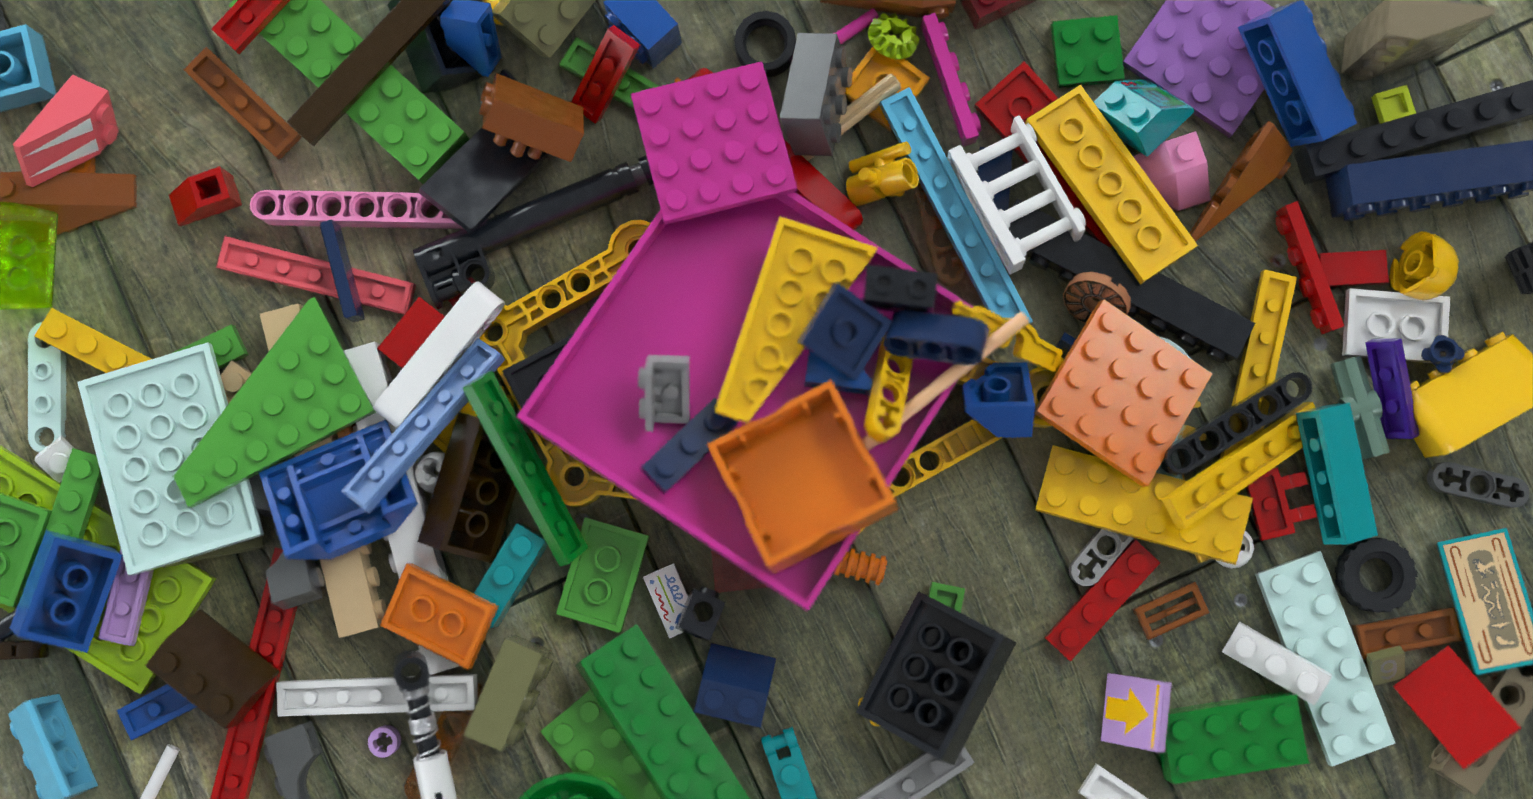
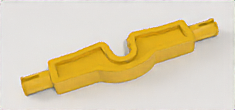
(1027, 345)

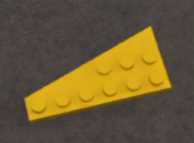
(790, 289)

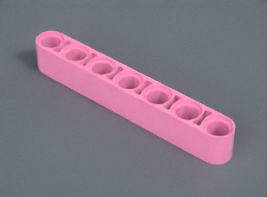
(350, 213)

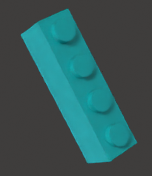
(1336, 474)

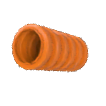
(862, 566)

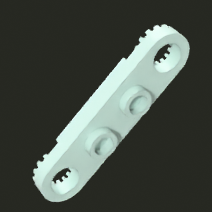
(45, 390)

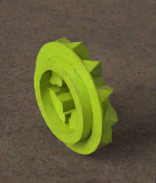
(890, 45)

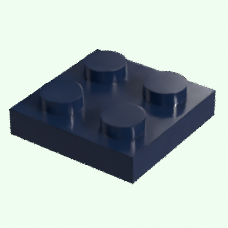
(844, 331)

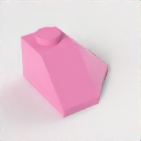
(1178, 171)

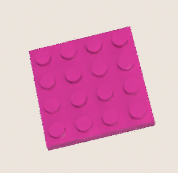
(713, 142)

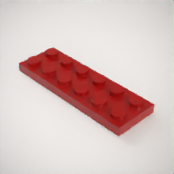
(1025, 95)

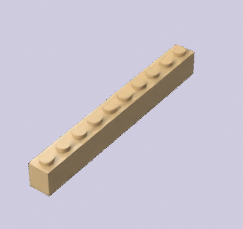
(348, 577)

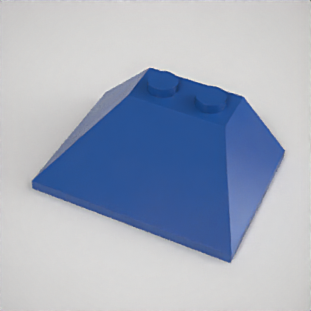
(315, 514)

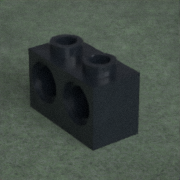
(899, 289)

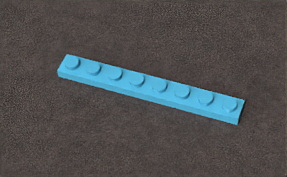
(953, 206)

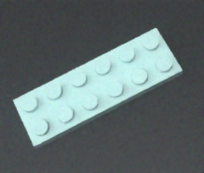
(1316, 628)

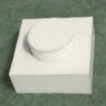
(55, 458)

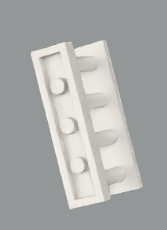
(998, 221)

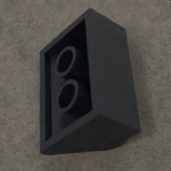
(434, 62)

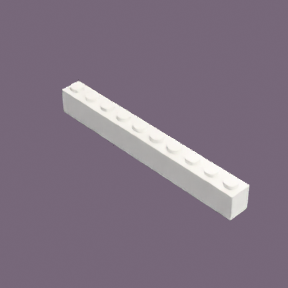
(375, 377)

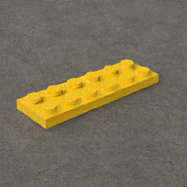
(1111, 184)
(1100, 496)

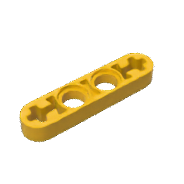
(878, 404)

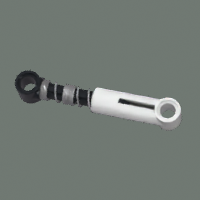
(431, 762)

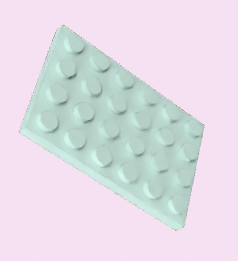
(142, 433)

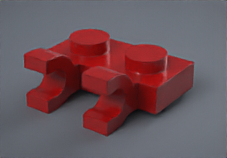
(1271, 507)

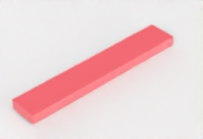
(312, 275)

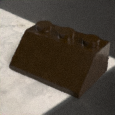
(212, 669)

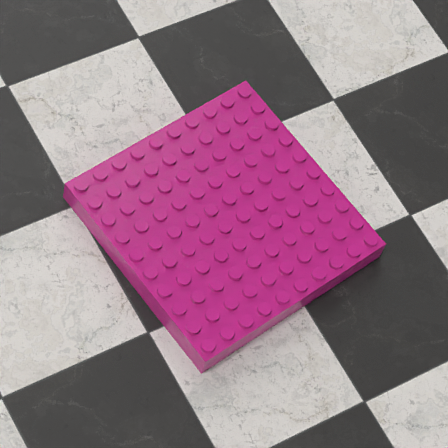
(689, 296)

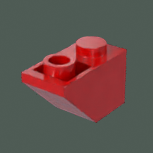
(204, 196)

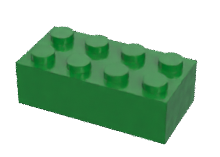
(1233, 738)

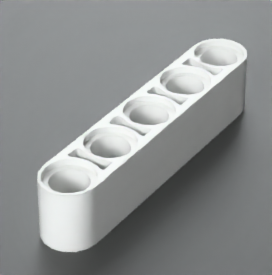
(439, 352)

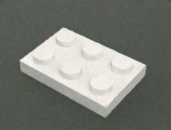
(1393, 315)

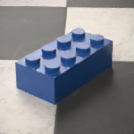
(1297, 74)

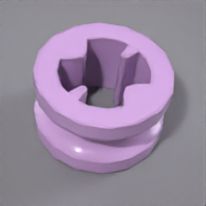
(377, 733)

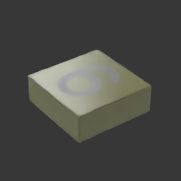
(1386, 665)

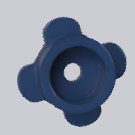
(1443, 344)

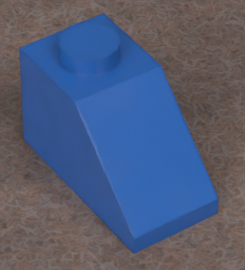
(472, 33)
(820, 372)

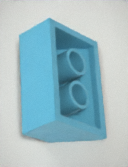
(51, 748)

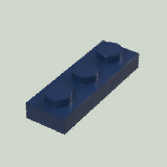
(687, 447)

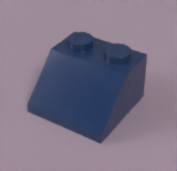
(735, 685)

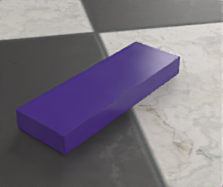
(1393, 387)

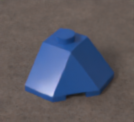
(1002, 400)

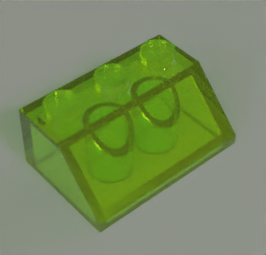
(27, 256)

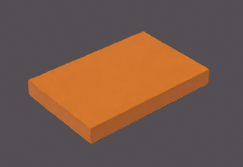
(439, 615)

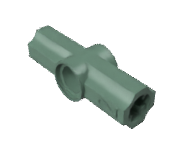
(1365, 405)

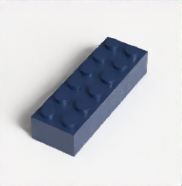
(1431, 180)

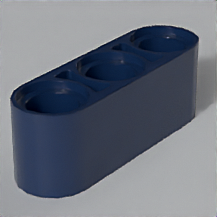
(937, 337)

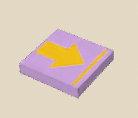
(1136, 712)

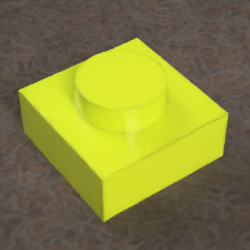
(1393, 104)

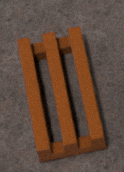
(1145, 621)

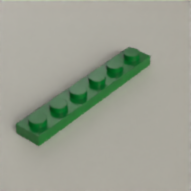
(525, 468)

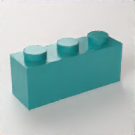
(511, 569)

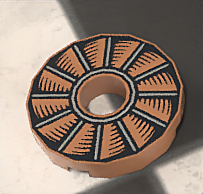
(1091, 284)

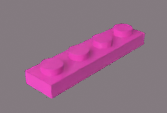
(946, 65)

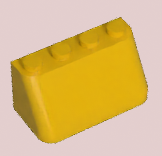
(1474, 396)

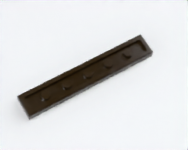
(363, 67)

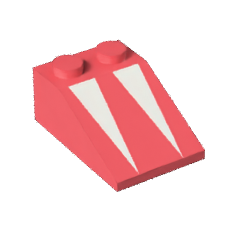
(67, 131)

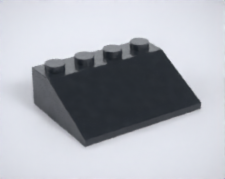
(936, 678)

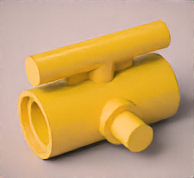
(881, 175)

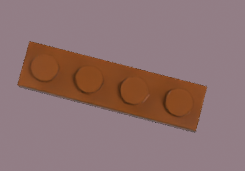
(242, 103)

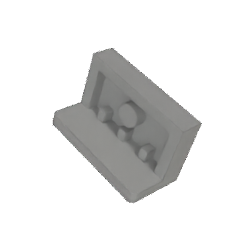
(666, 390)

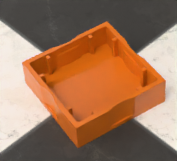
(802, 477)

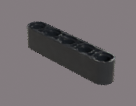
(1251, 420)

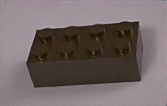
(469, 495)

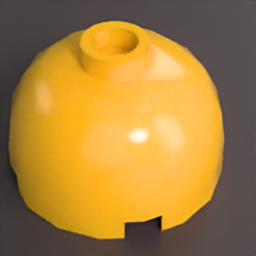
(1425, 267)

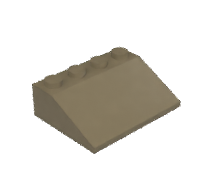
(1407, 33)

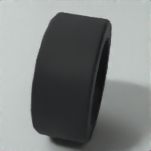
(769, 19)

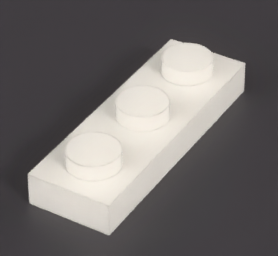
(1277, 663)

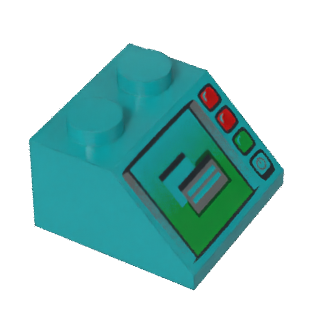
(1142, 113)

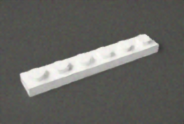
(371, 695)

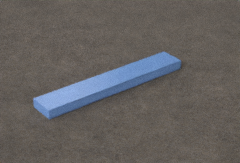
(420, 427)

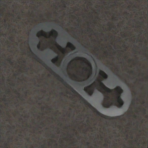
(1503, 481)

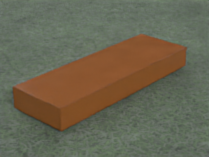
(1408, 631)

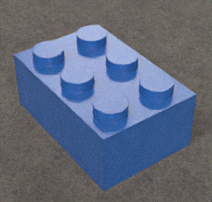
(66, 591)

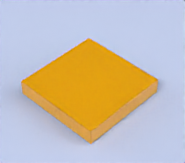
(875, 68)

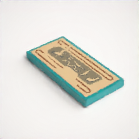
(1489, 600)

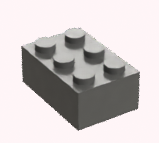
(816, 94)

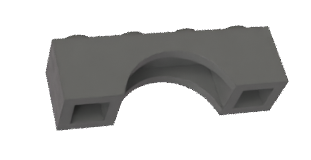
(289, 580)
(292, 756)

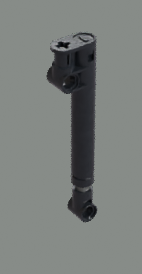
(452, 259)

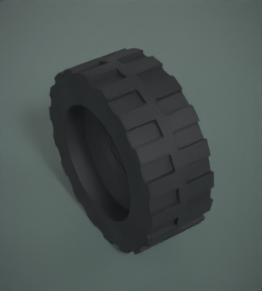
(1402, 571)

